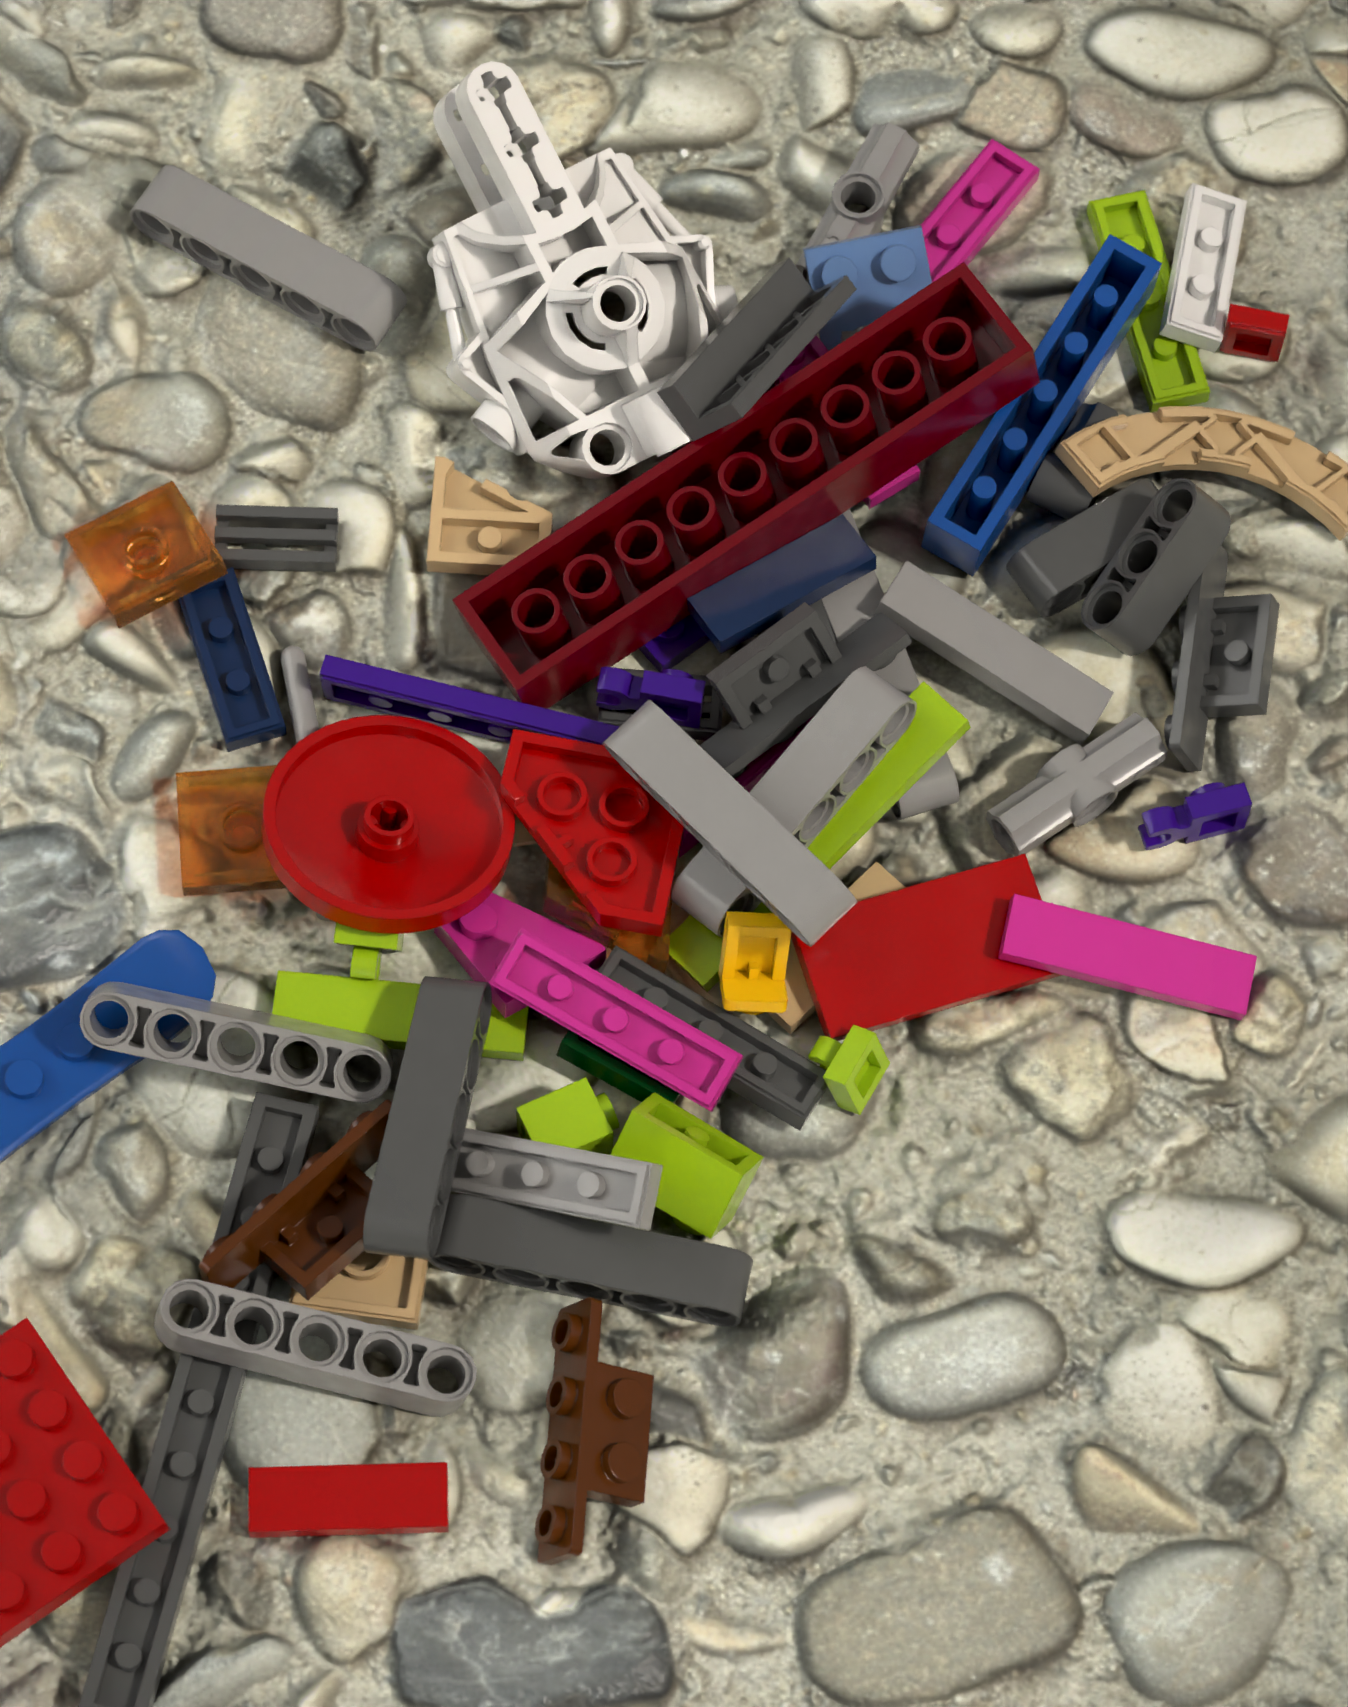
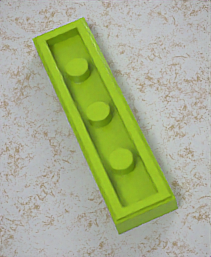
(1166, 367)
(380, 1010)

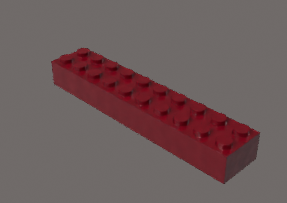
(748, 488)

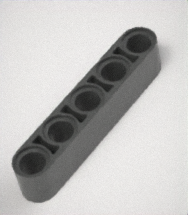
(427, 1118)
(593, 1260)

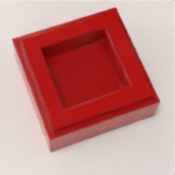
(1254, 333)

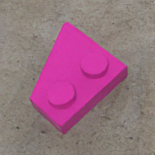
(487, 932)

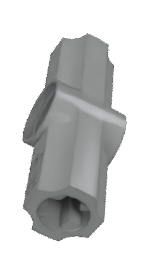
(869, 182)
(1076, 785)

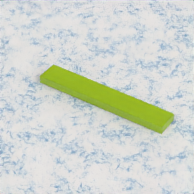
(925, 741)

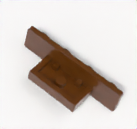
(313, 1223)
(594, 1433)

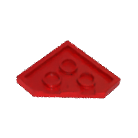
(595, 828)

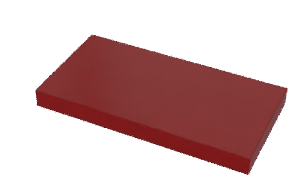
(918, 950)

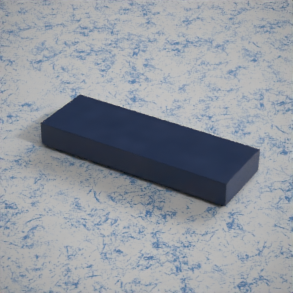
(780, 583)
(232, 663)

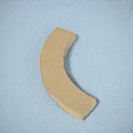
(1214, 443)

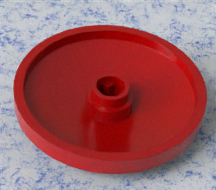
(387, 824)

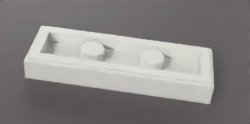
(1203, 268)

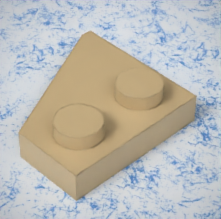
(478, 524)

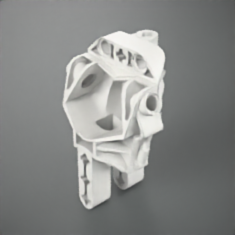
(514, 276)

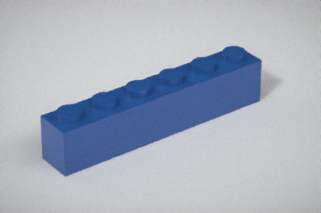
(1030, 426)

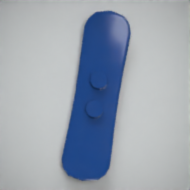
(56, 1068)

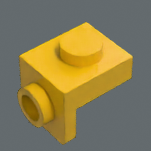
(754, 963)

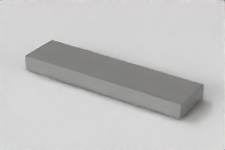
(994, 653)
(557, 1178)

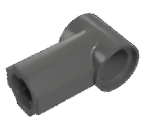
(1054, 484)

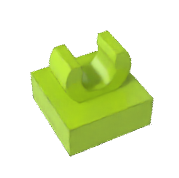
(367, 949)
(851, 1066)

